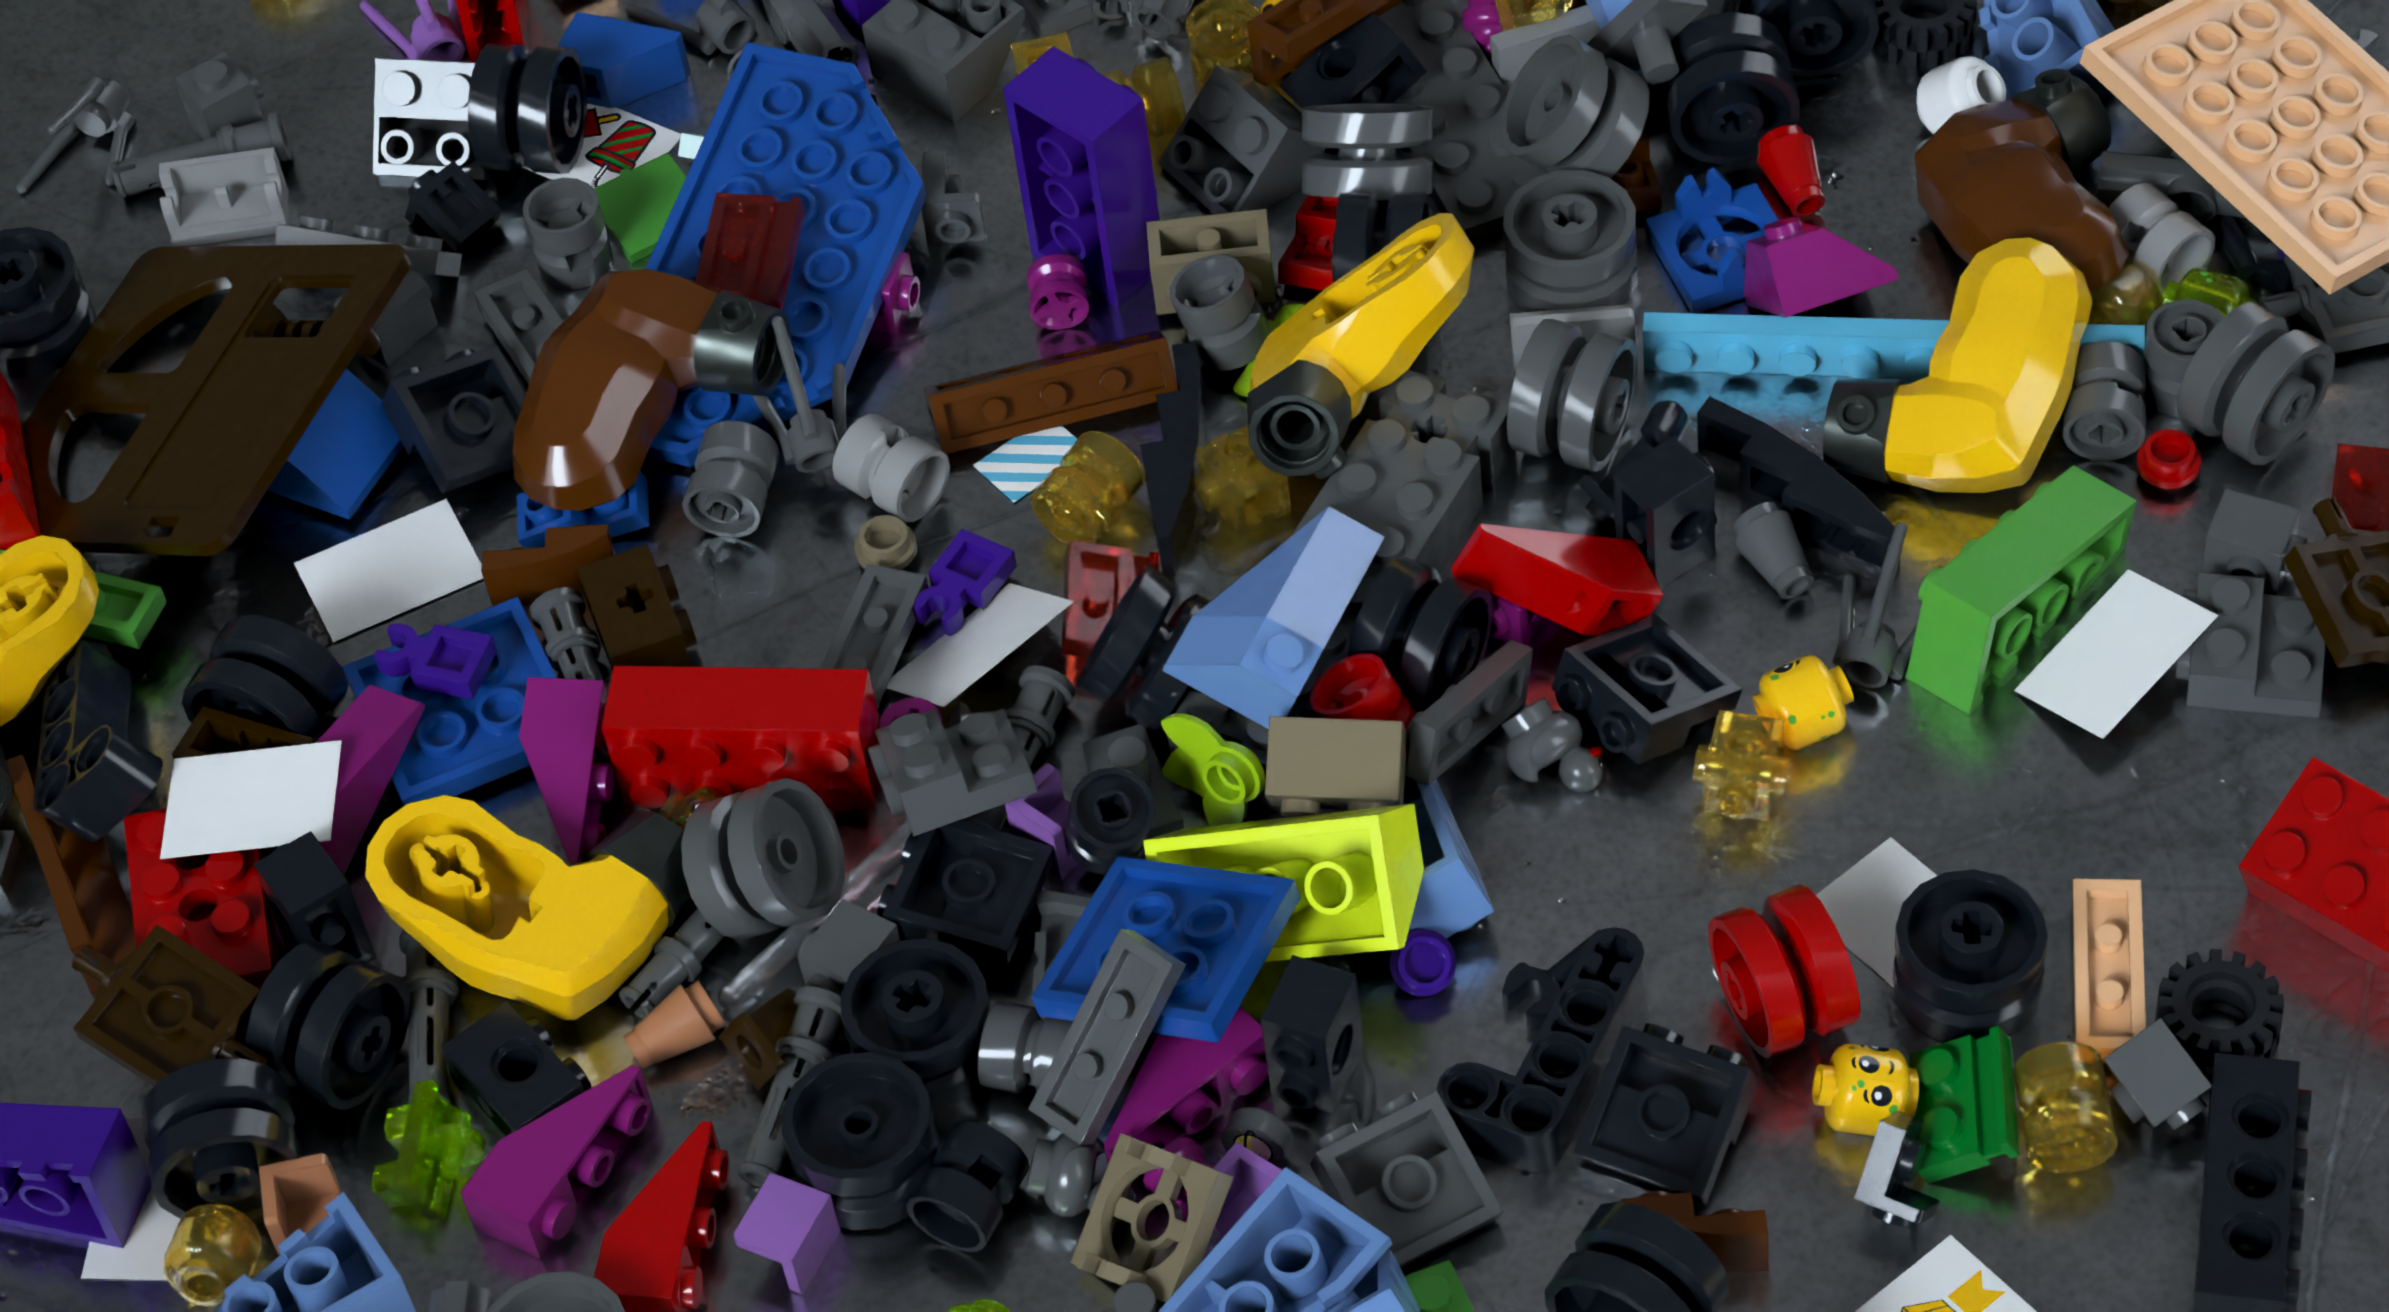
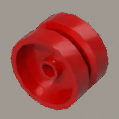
(1784, 970)

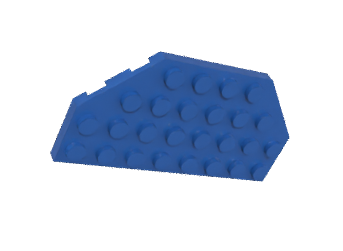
(815, 135)

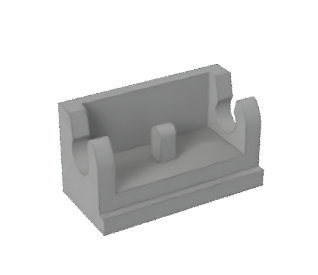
(224, 197)

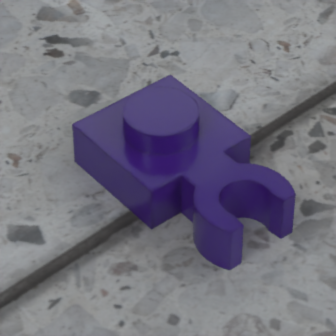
(965, 573)
(444, 663)

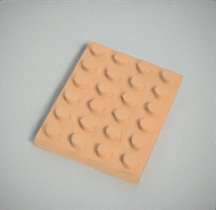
(2271, 116)

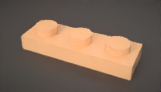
(2107, 962)

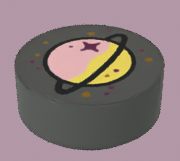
(1260, 1133)

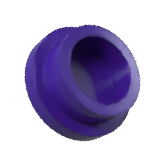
(1424, 963)

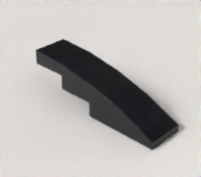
(1173, 462)
(1775, 469)

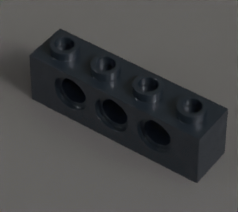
(2264, 1099)

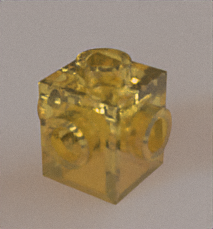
(1239, 483)
(1743, 766)

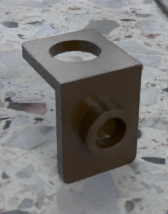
(754, 1036)

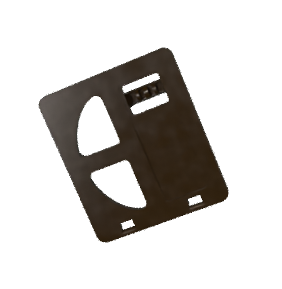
(226, 412)

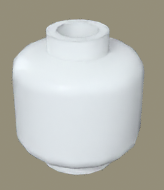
(1957, 87)

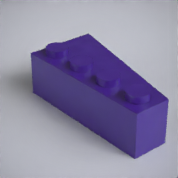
(70, 1172)

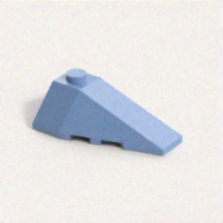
(2041, 36)
(1451, 887)
(1284, 1255)

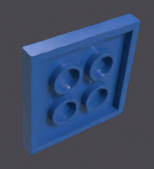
(458, 738)
(1202, 916)

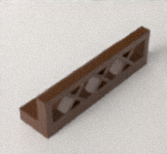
(1298, 28)
(1051, 391)
(79, 880)

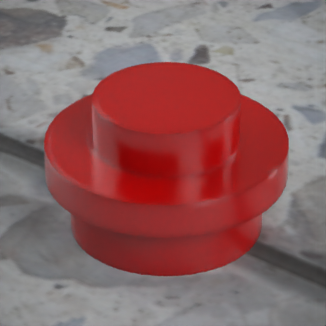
(2169, 459)

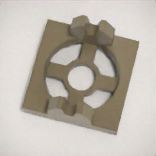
(1205, 1198)

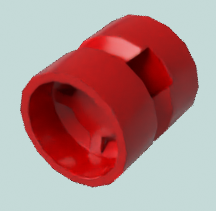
(1360, 690)

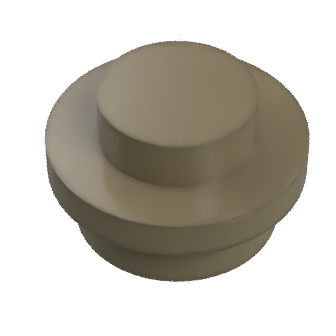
(885, 543)

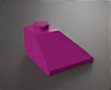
(1806, 268)

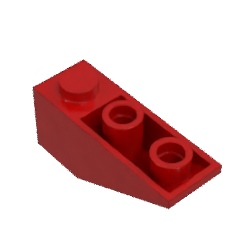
(1565, 577)
(658, 1240)

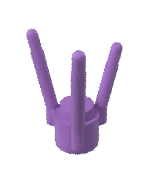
(431, 35)

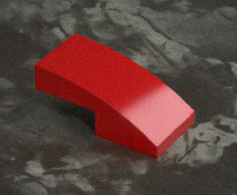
(1309, 255)

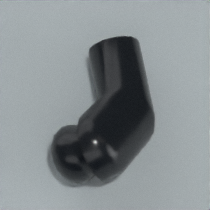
(1664, 421)

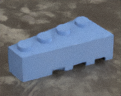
(326, 1270)

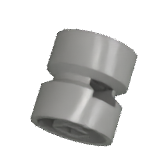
(2159, 235)
(891, 466)

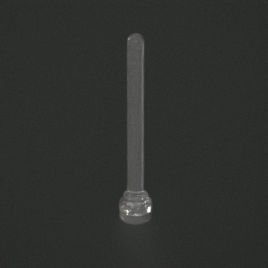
(787, 945)

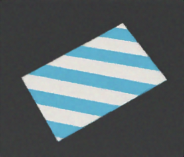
(1025, 461)

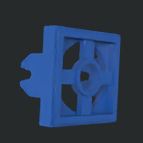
(1703, 209)

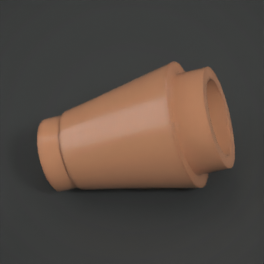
(675, 1026)

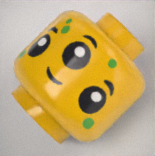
(1806, 699)
(1864, 1087)

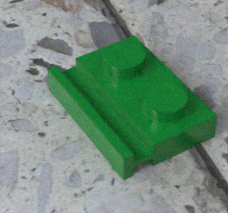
(1966, 1104)

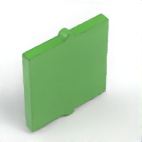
(639, 204)

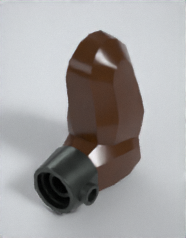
(2011, 173)
(616, 377)

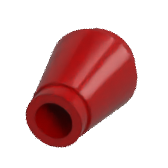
(1792, 168)

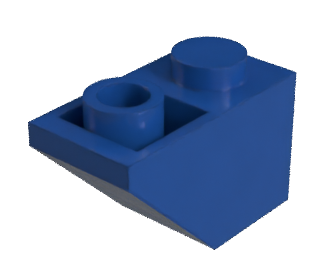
(625, 58)

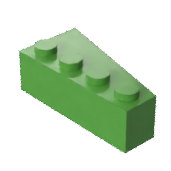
(2014, 584)

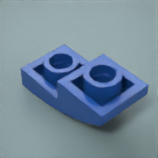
(622, 515)

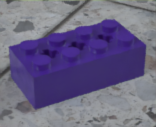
(1084, 170)

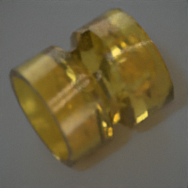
(1219, 37)
(1160, 91)
(1089, 485)
(2065, 1107)

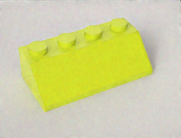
(1350, 868)

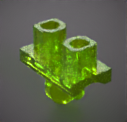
(432, 1147)

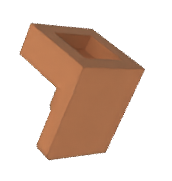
(296, 1194)

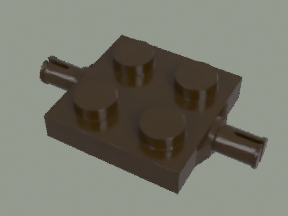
(2345, 587)
(165, 1007)

